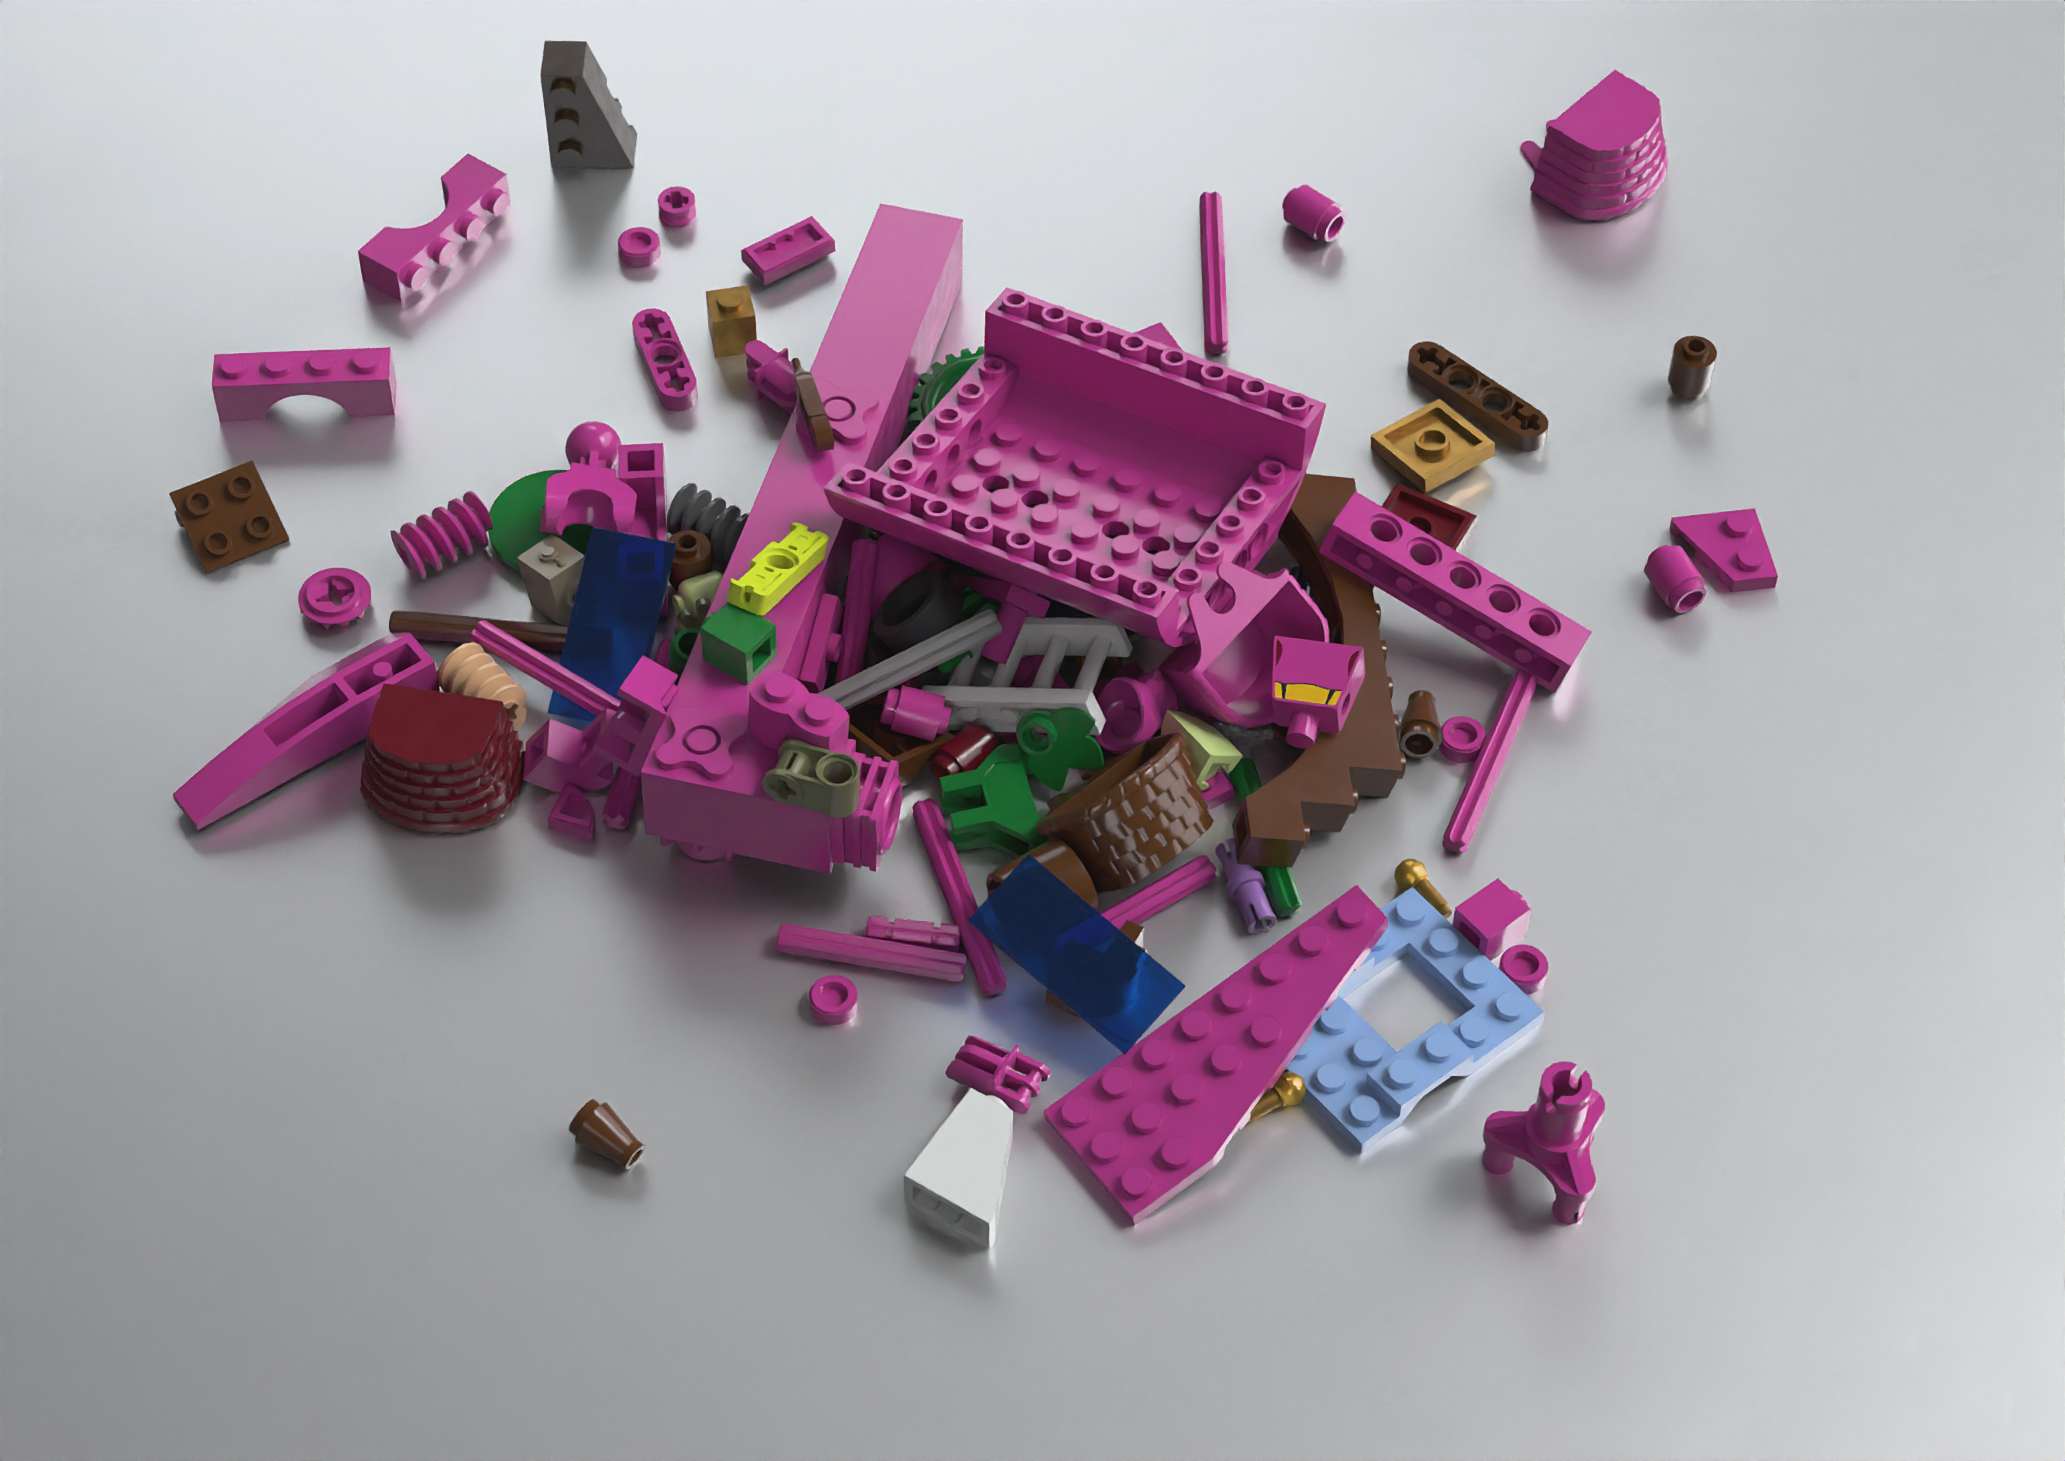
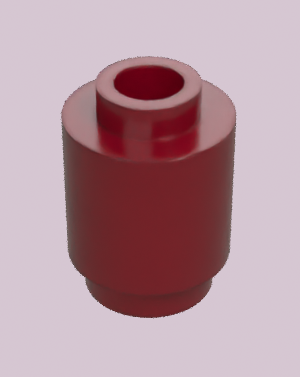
(963, 751)

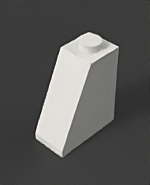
(965, 1168)

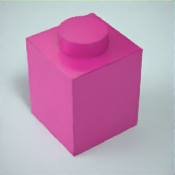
(1493, 919)

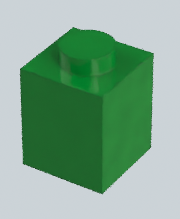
(738, 642)

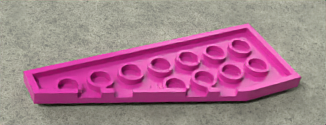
(1186, 1088)

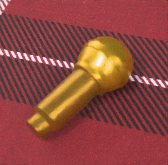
(1413, 874)
(1287, 1091)

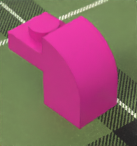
(565, 755)

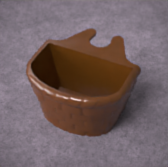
(1131, 813)

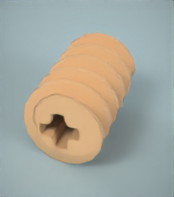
(476, 674)

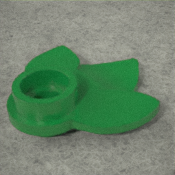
(1062, 748)

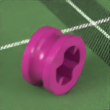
(677, 197)

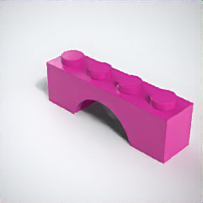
(404, 258)
(353, 378)
(645, 472)

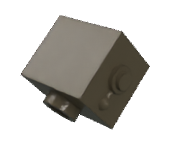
(552, 577)

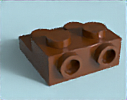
(879, 741)

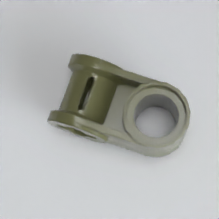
(817, 779)

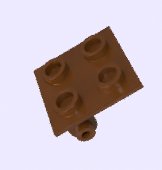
(228, 516)

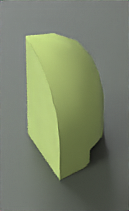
(1204, 745)

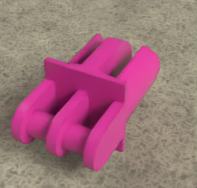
(771, 374)
(995, 1070)

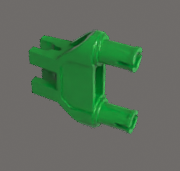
(993, 804)

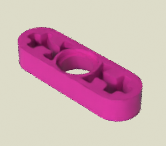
(663, 374)

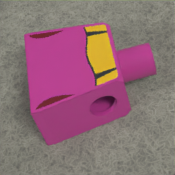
(1314, 686)

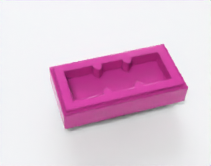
(788, 250)
(823, 643)

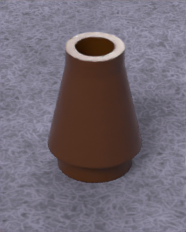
(1420, 726)
(606, 1134)

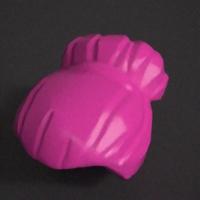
(1133, 710)

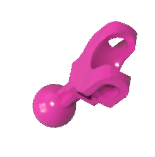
(590, 488)

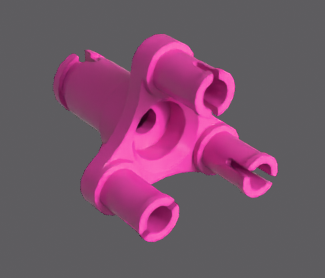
(1551, 1137)

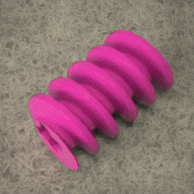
(443, 533)

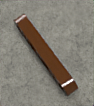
(1472, 399)

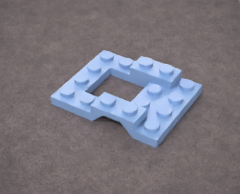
(1360, 1078)

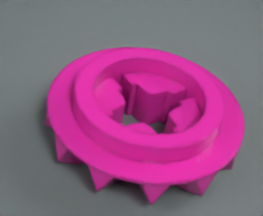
(347, 584)

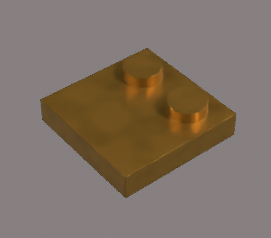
(1432, 445)

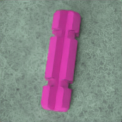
(914, 932)

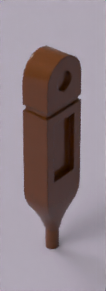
(812, 409)

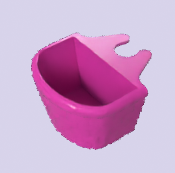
(1602, 152)
(1233, 660)

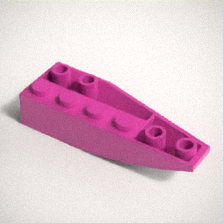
(306, 727)

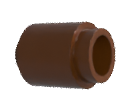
(1692, 367)
(691, 556)

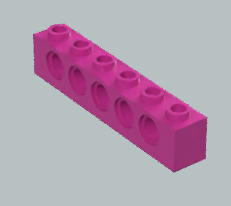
(1454, 591)

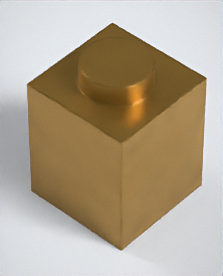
(730, 320)

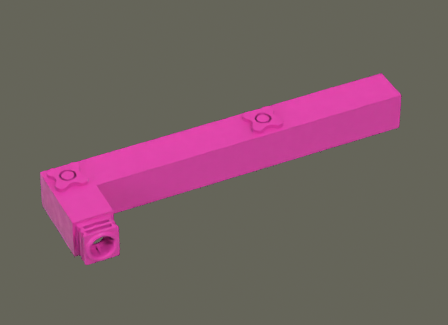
(704, 762)

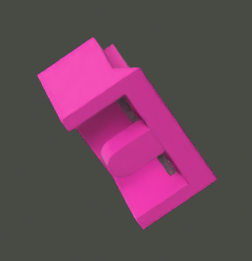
(639, 716)

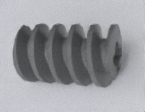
(708, 516)

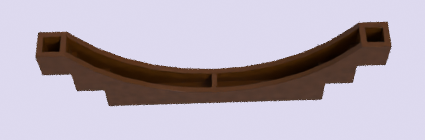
(1365, 754)

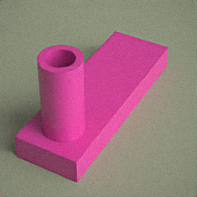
(1014, 607)

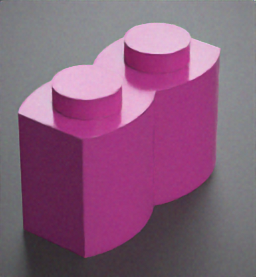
(786, 710)

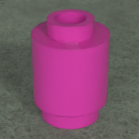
(1313, 213)
(1675, 578)
(915, 712)

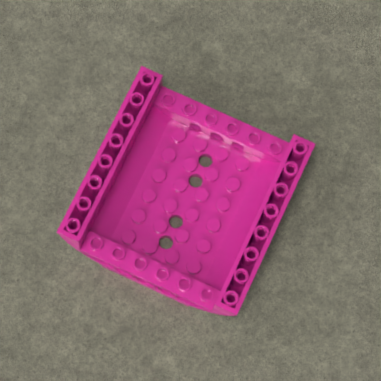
(1107, 444)

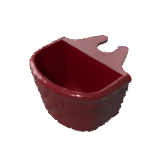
(440, 760)

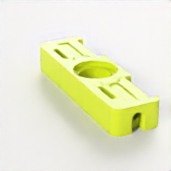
(778, 569)

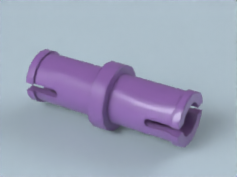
(1247, 888)

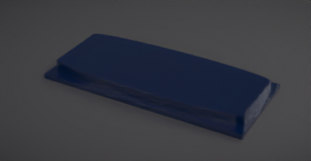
(614, 612)
(1076, 954)

